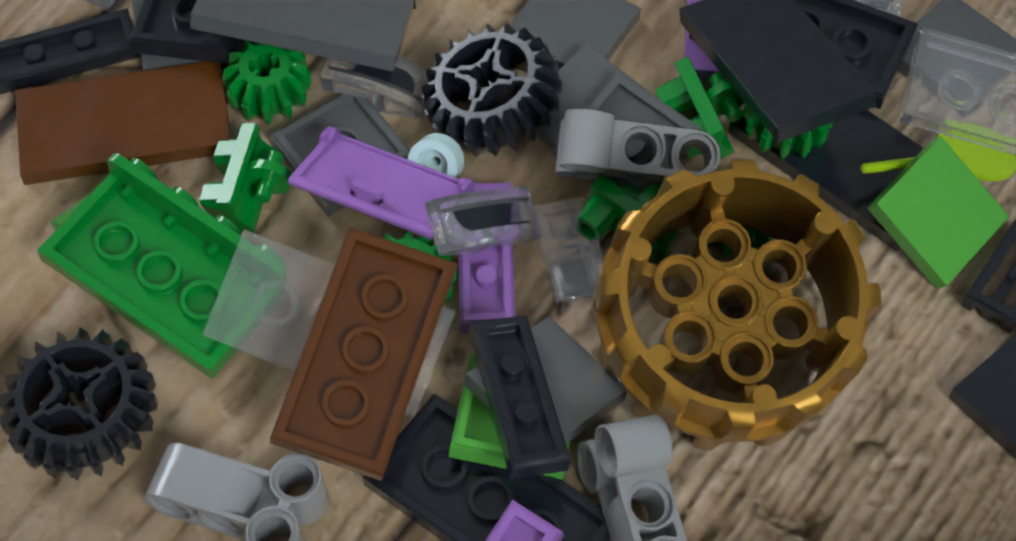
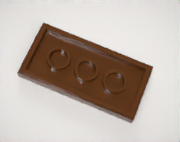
(140, 115)
(364, 354)

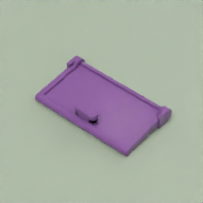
(366, 176)

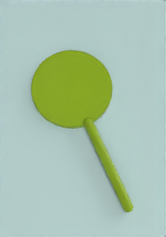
(982, 161)

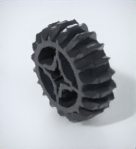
(499, 100)
(91, 372)

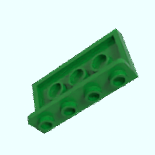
(149, 259)

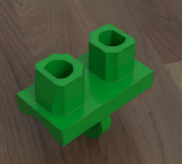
(688, 93)
(250, 178)
(607, 207)

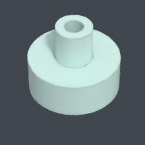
(439, 153)

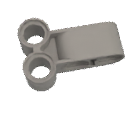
(595, 145)
(628, 464)
(236, 495)

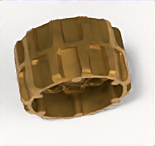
(806, 237)

